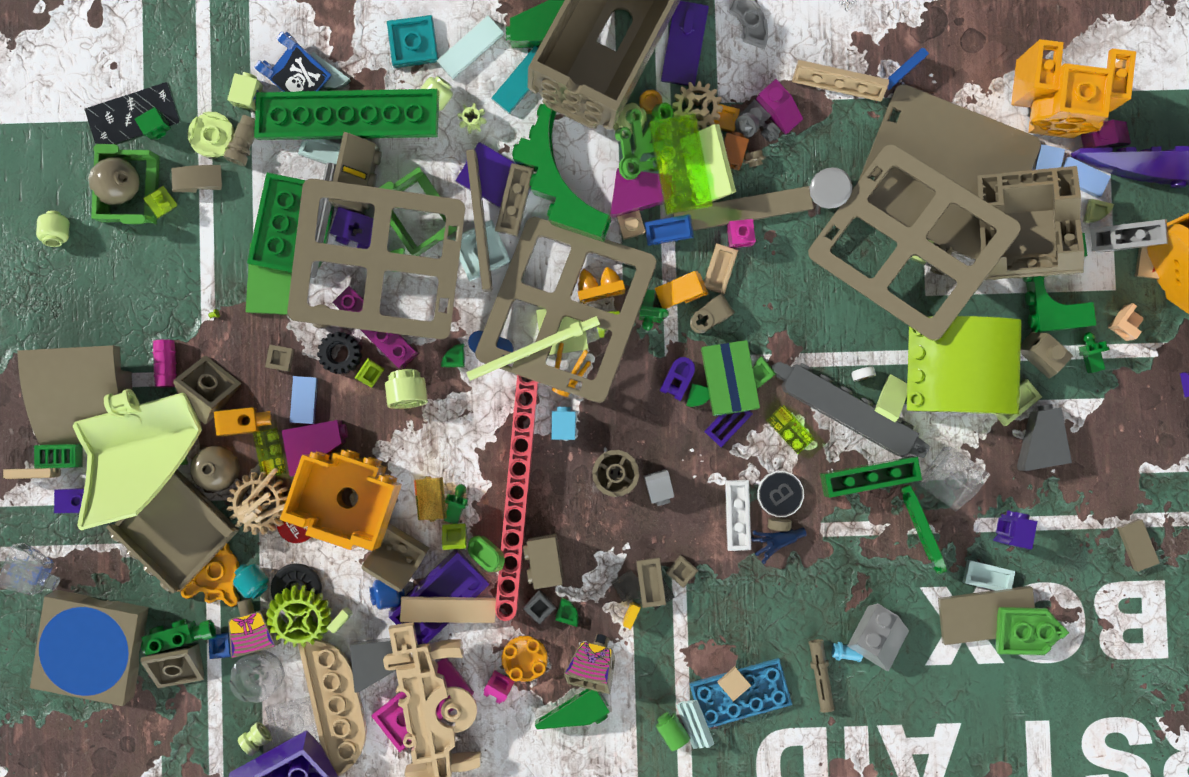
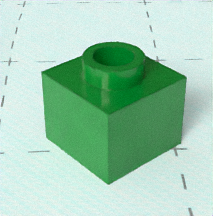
(153, 124)

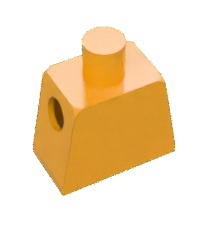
(230, 421)

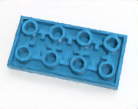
(766, 694)

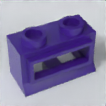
(1016, 530)

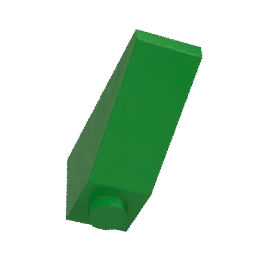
(579, 710)

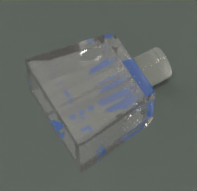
(27, 571)

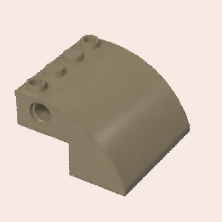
(1049, 218)

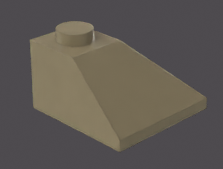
(207, 387)

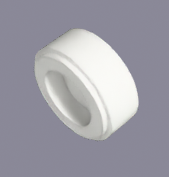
(863, 373)

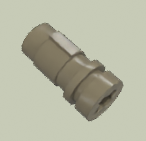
(241, 142)

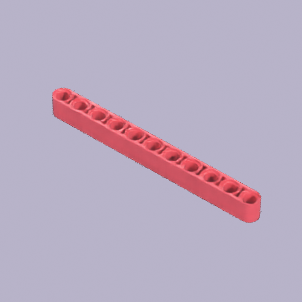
(511, 502)

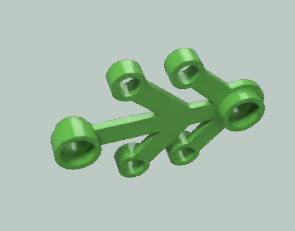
(641, 142)

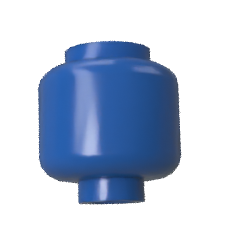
(384, 596)

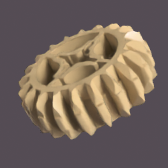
(239, 493)

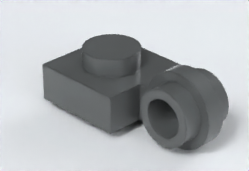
(770, 131)

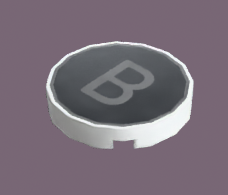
(780, 493)

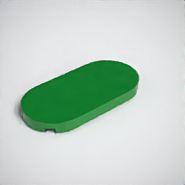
(923, 529)

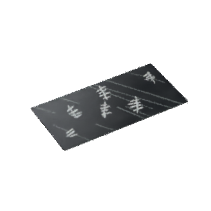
(115, 119)

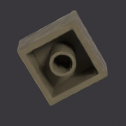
(545, 561)

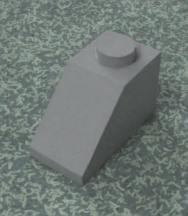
(659, 487)

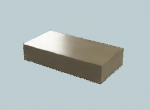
(1138, 545)
(651, 582)

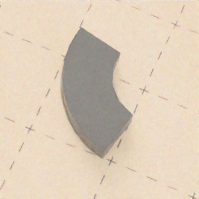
(753, 22)

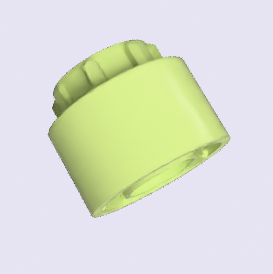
(405, 389)

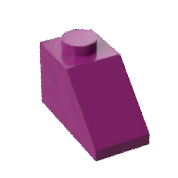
(780, 106)
(1112, 135)

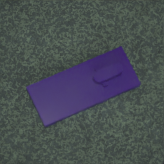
(684, 43)

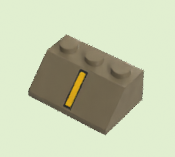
(356, 166)

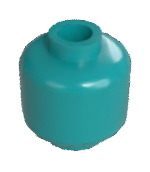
(250, 581)

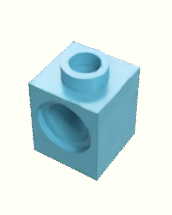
(563, 424)

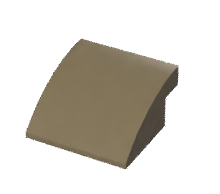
(68, 387)

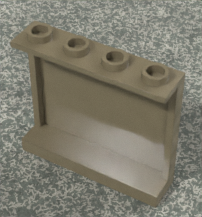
(175, 533)

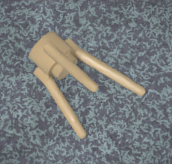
(251, 509)

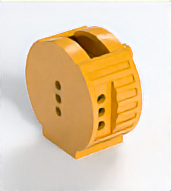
(1172, 262)

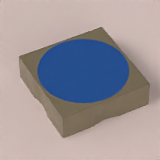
(88, 647)

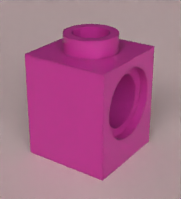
(741, 233)

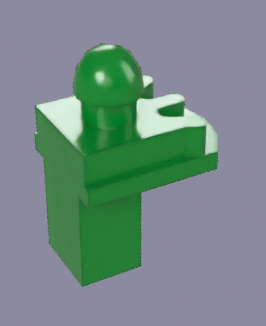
(649, 313)
(1092, 353)
(457, 503)

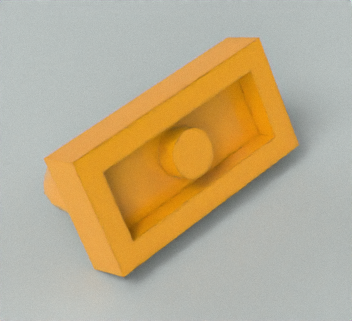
(590, 291)

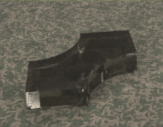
(628, 587)

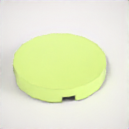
(210, 134)

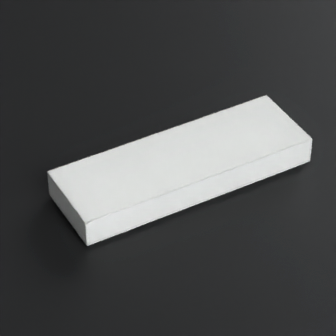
(738, 515)

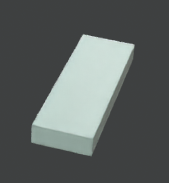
(470, 47)

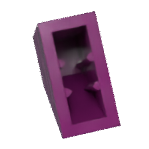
(636, 193)
(319, 437)

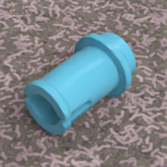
(841, 651)

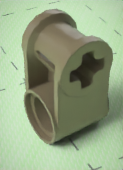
(714, 312)

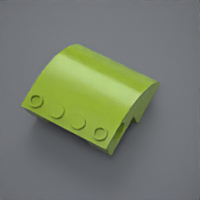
(967, 369)

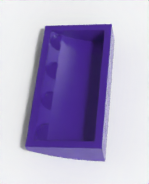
(450, 578)

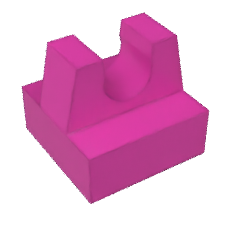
(498, 686)

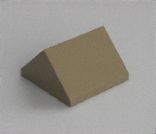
(174, 666)

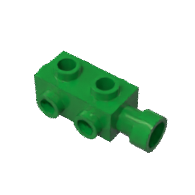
(177, 635)

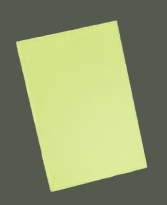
(716, 162)

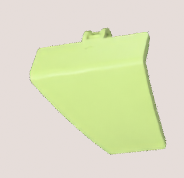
(132, 453)

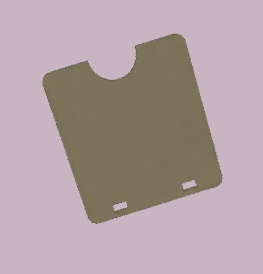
(955, 145)

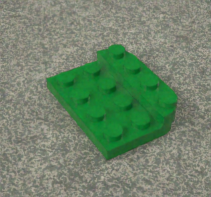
(278, 223)

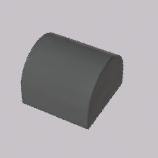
(539, 607)

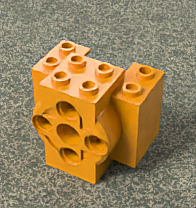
(1070, 96)
(318, 502)

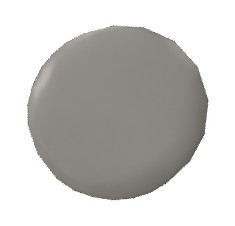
(830, 188)

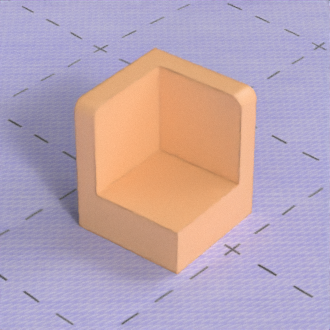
(1127, 322)

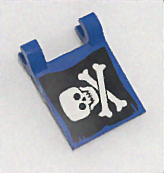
(295, 68)

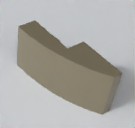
(196, 177)

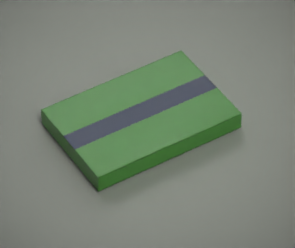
(730, 378)

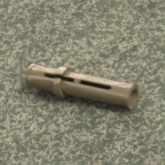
(820, 666)

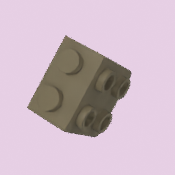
(396, 558)

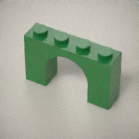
(1050, 315)

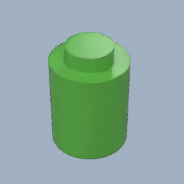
(672, 731)

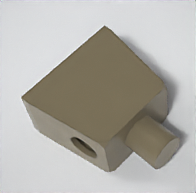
(1046, 355)

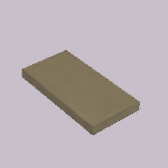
(975, 614)

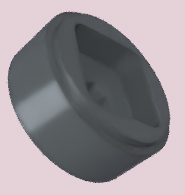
(747, 124)

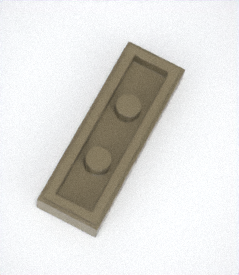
(514, 200)

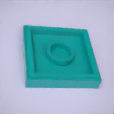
(412, 41)

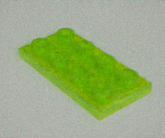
(680, 164)

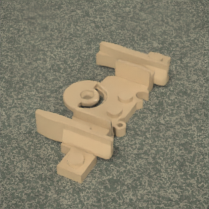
(424, 691)

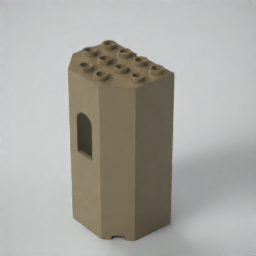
(586, 77)

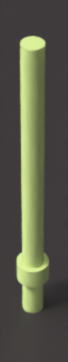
(576, 330)

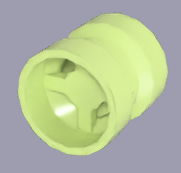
(256, 737)

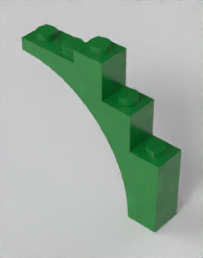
(568, 210)

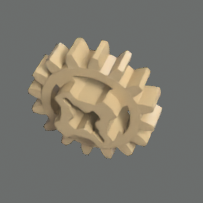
(704, 100)

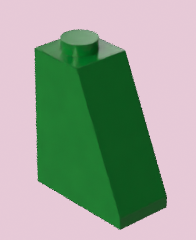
(532, 25)

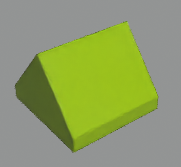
(369, 373)

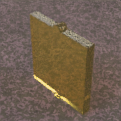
(430, 498)

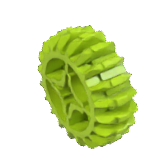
(301, 628)

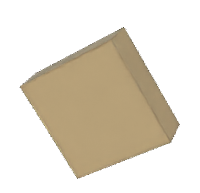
(734, 683)

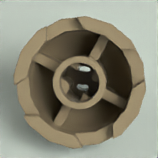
(114, 181)
(214, 468)
(615, 484)

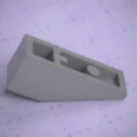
(1129, 236)

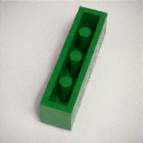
(871, 476)

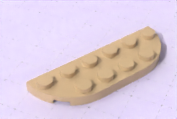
(334, 703)

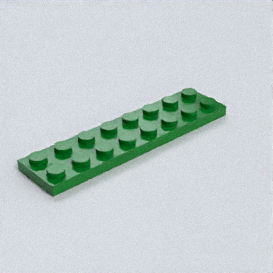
(357, 112)

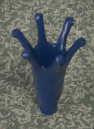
(777, 540)

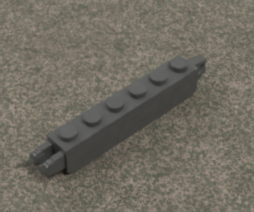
(848, 410)

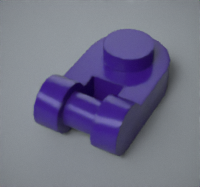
(683, 370)

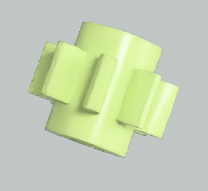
(476, 123)

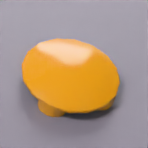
(524, 658)

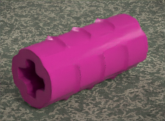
(164, 363)

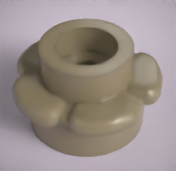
(754, 158)

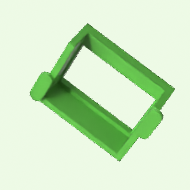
(410, 179)
(101, 210)

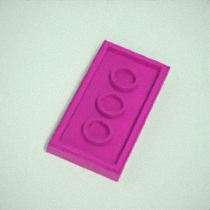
(391, 716)

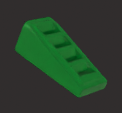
(76, 456)

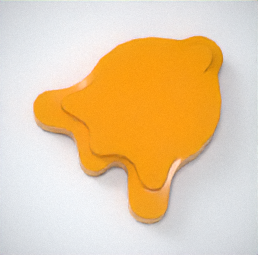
(216, 579)

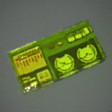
(790, 429)
(269, 451)

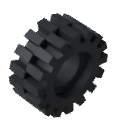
(326, 347)

